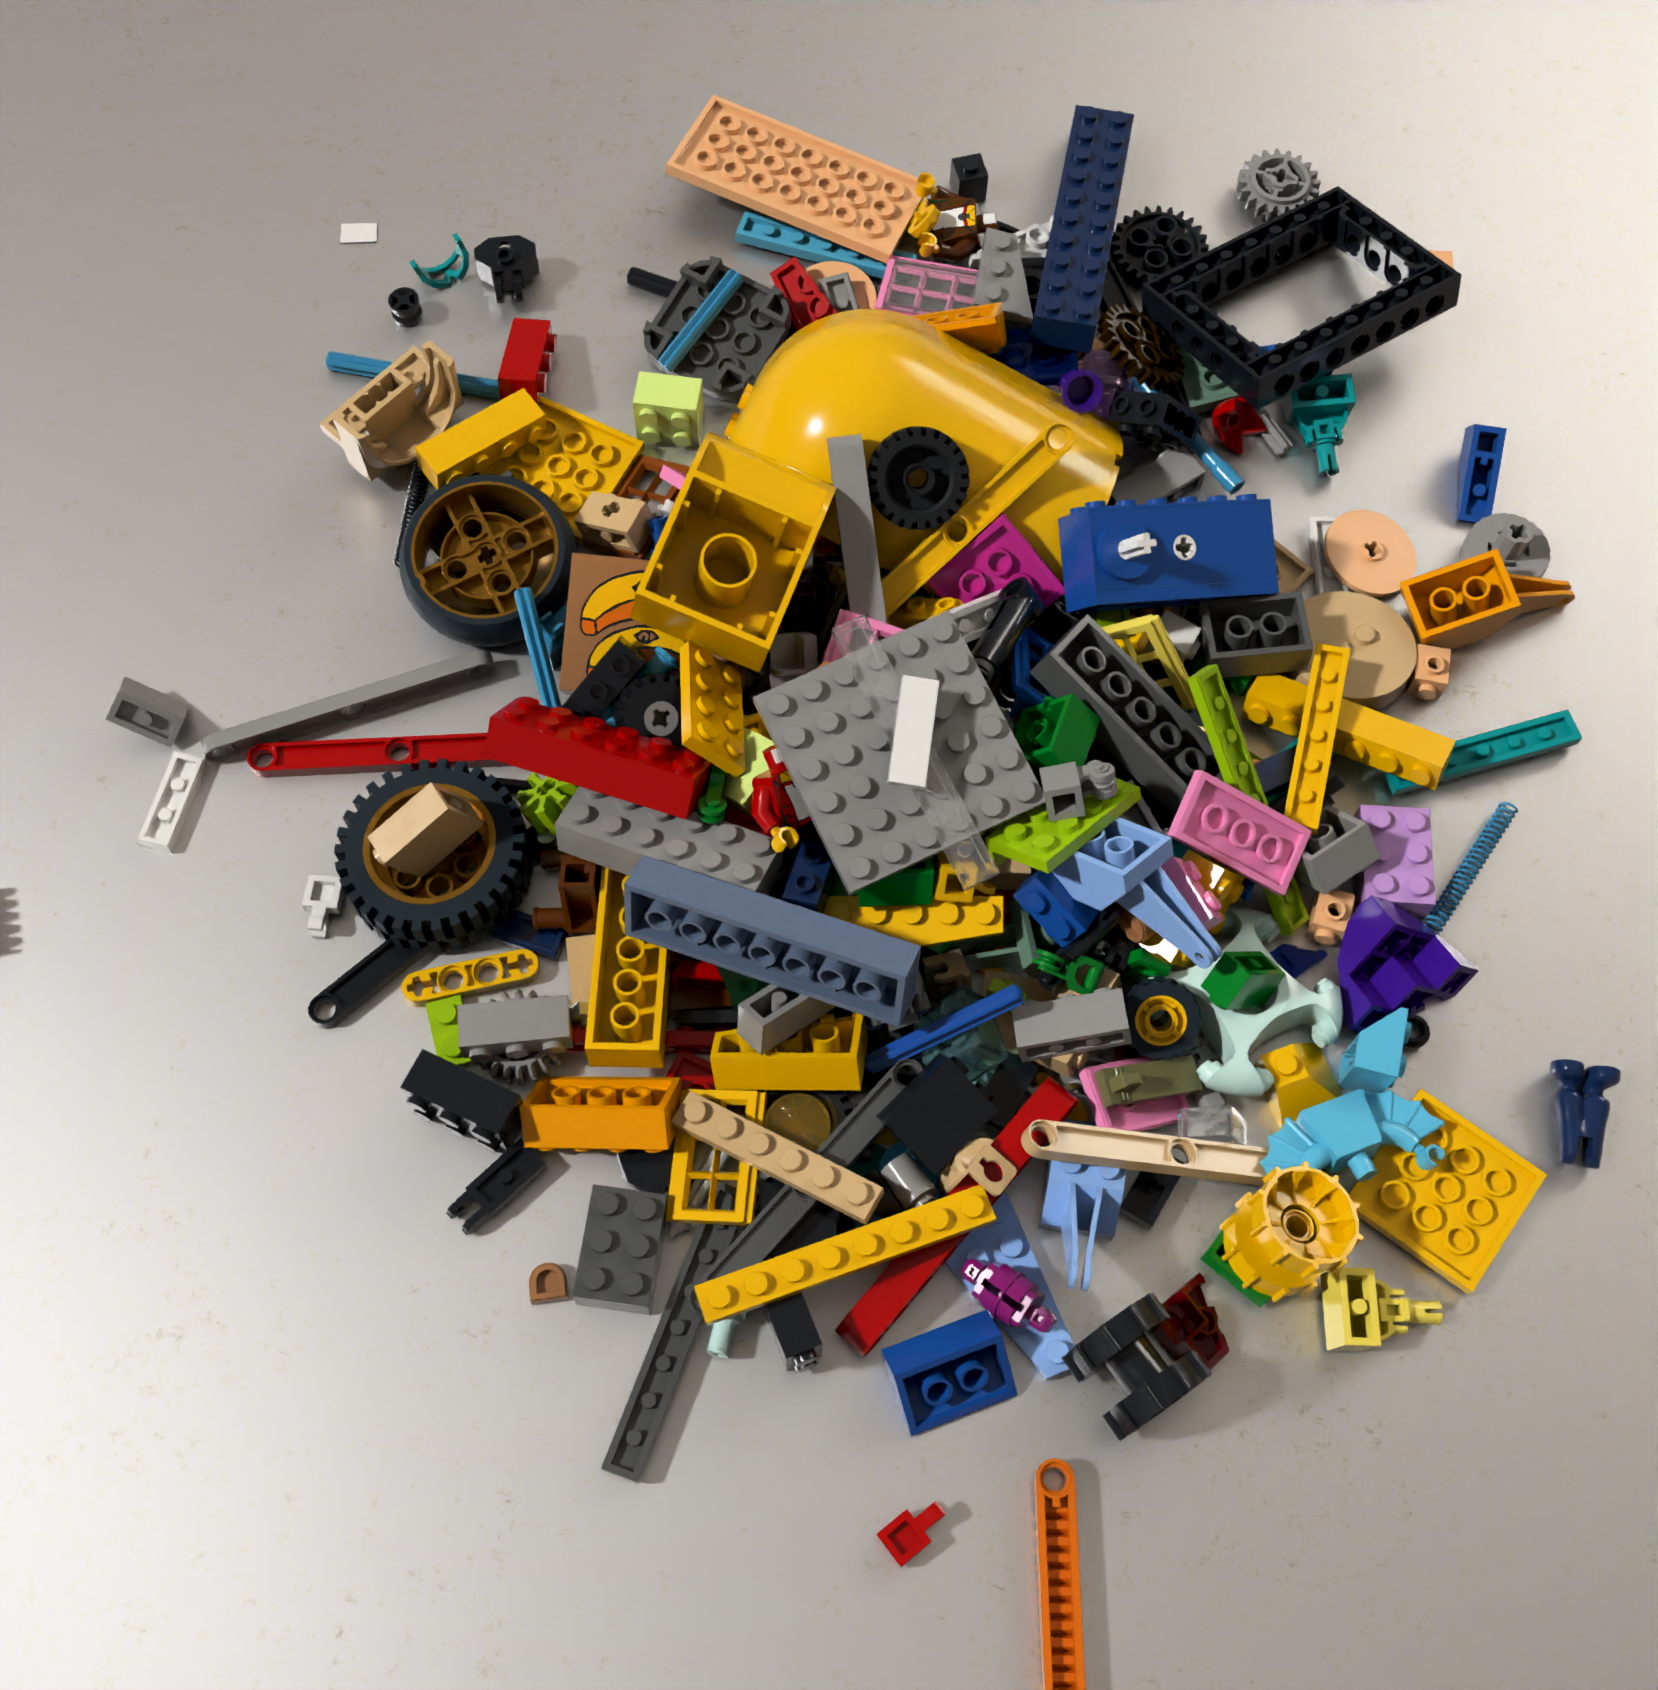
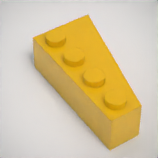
(818, 1057)

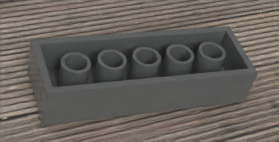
(1138, 718)

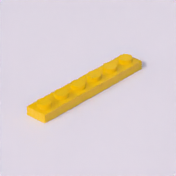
(1317, 735)

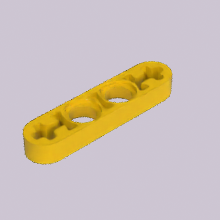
(470, 972)

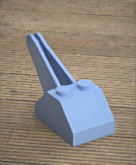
(1126, 868)
(1082, 1203)

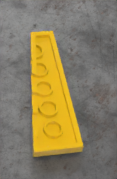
(927, 923)

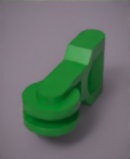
(713, 806)
(1048, 962)
(1143, 965)

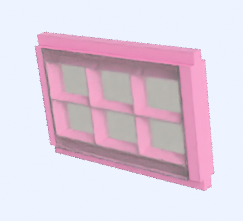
(925, 286)

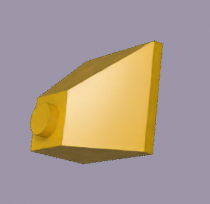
(1300, 1079)

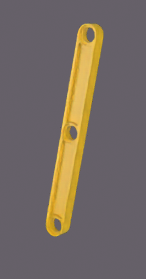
(974, 515)

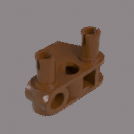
(578, 894)

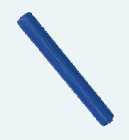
(944, 1028)

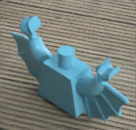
(1351, 1131)

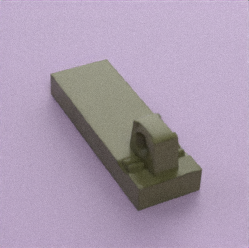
(1148, 1081)

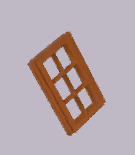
(627, 489)

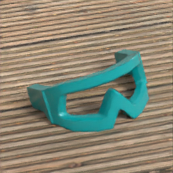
(450, 274)

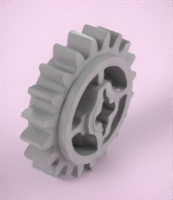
(1276, 183)

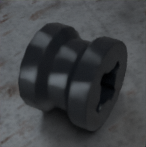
(405, 307)

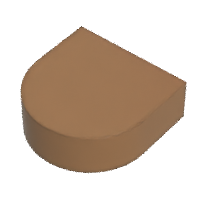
(548, 1284)

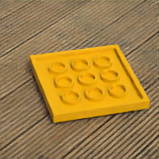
(572, 460)
(1456, 1211)

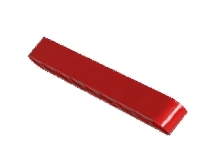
(911, 1272)

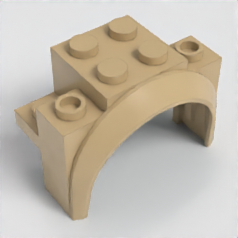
(388, 419)

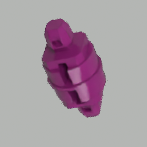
(1008, 1295)

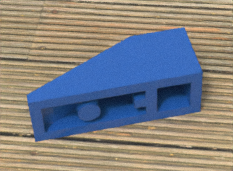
(1479, 471)

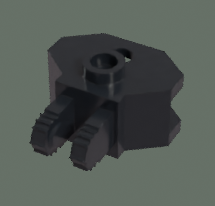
(506, 266)

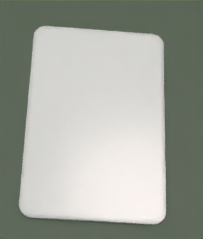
(358, 232)

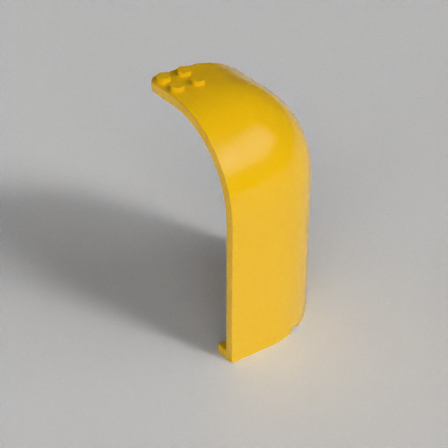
(894, 372)

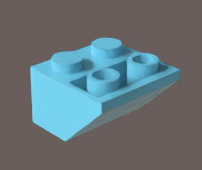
(1376, 1055)

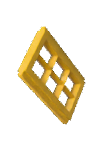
(682, 1166)

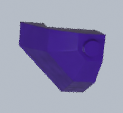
(1394, 963)

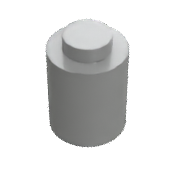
(908, 1181)

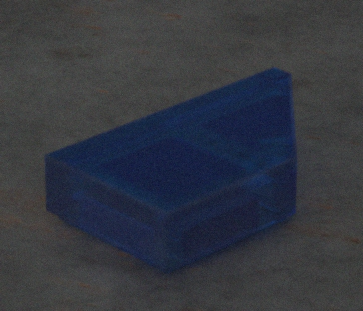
(1297, 960)

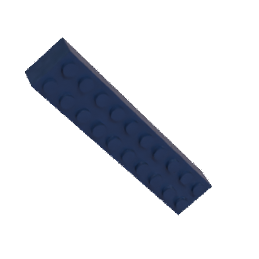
(1082, 230)

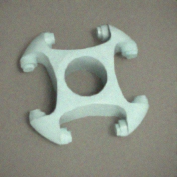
(1238, 1035)

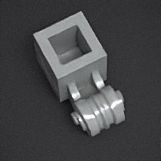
(1068, 785)

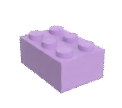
(1406, 860)

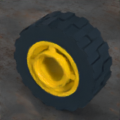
(1183, 1020)

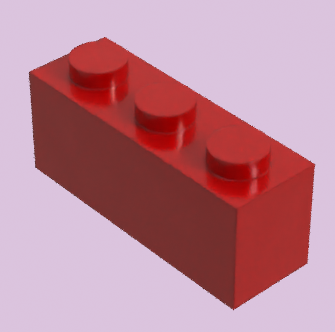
(527, 358)

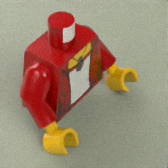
(777, 803)

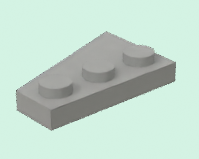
(1003, 277)

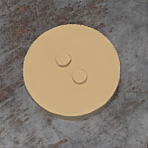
(1379, 641)

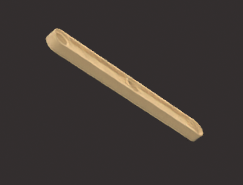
(1146, 1152)

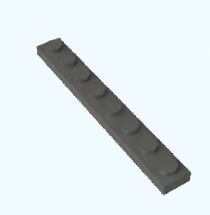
(667, 1350)

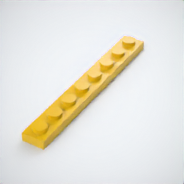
(844, 1254)

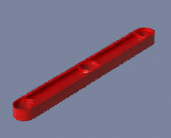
(368, 754)

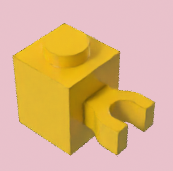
(947, 885)

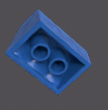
(949, 1372)

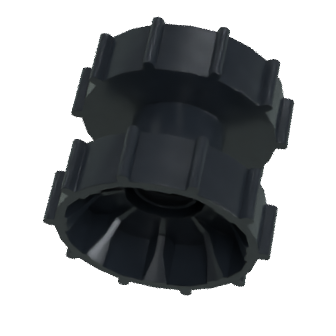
(1136, 1365)

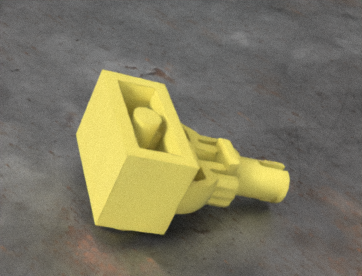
(1363, 1311)

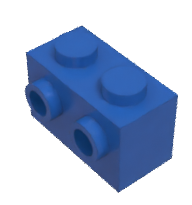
(1054, 907)

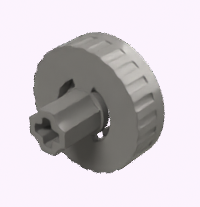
(1517, 541)

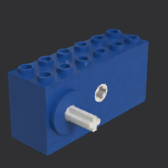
(1166, 552)

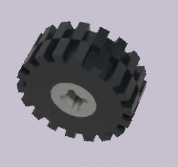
(646, 703)

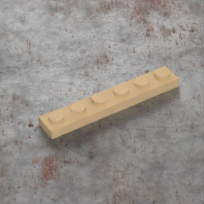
(778, 1157)

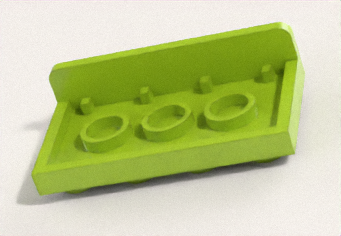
(1048, 844)

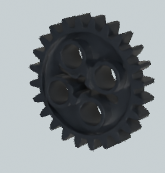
(1155, 244)

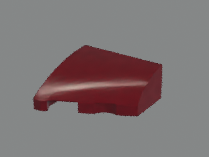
(1192, 1325)

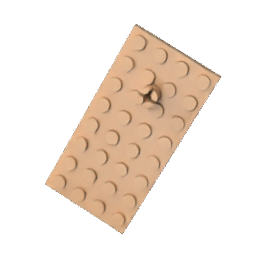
(797, 178)

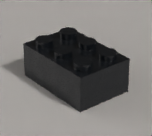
(463, 1102)

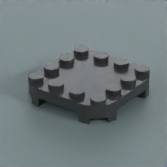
(736, 340)

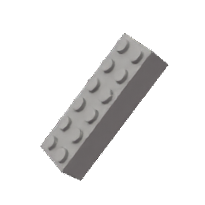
(621, 832)

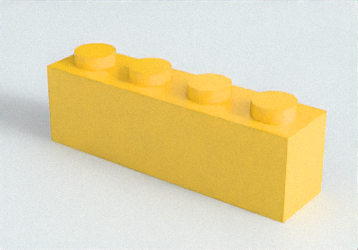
(481, 439)

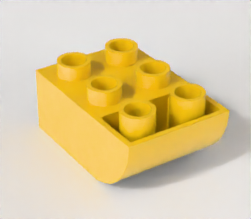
(732, 551)

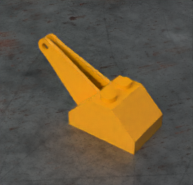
(1475, 600)

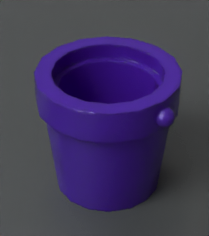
(1081, 390)

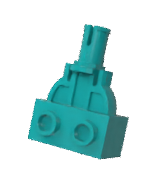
(1320, 415)

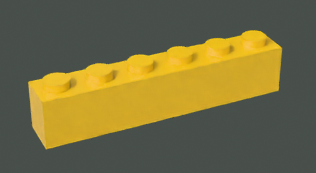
(1359, 734)

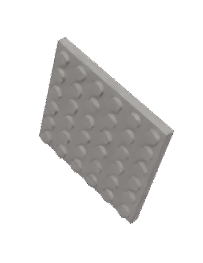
(844, 759)

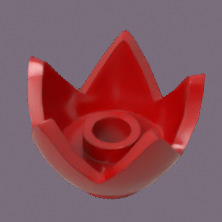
(1233, 420)

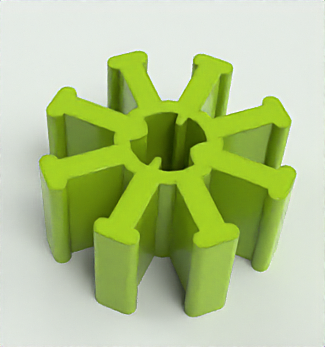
(544, 802)

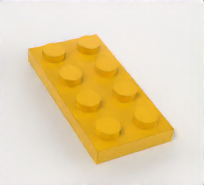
(712, 709)

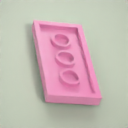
(1239, 832)

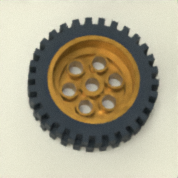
(474, 900)

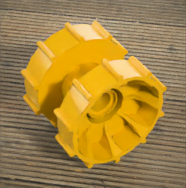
(1316, 1214)

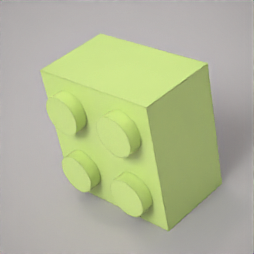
(669, 409)

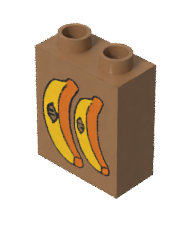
(601, 610)

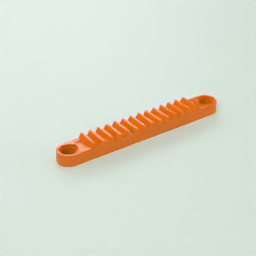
(1059, 1581)

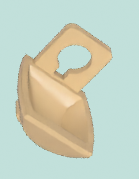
(967, 1162)

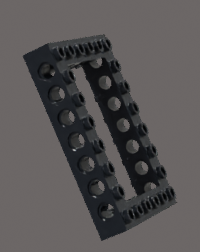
(1418, 292)

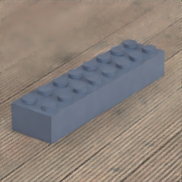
(771, 940)

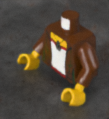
(958, 226)

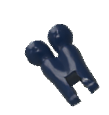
(1583, 1114)

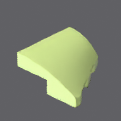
(740, 790)

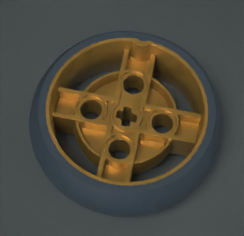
(461, 504)

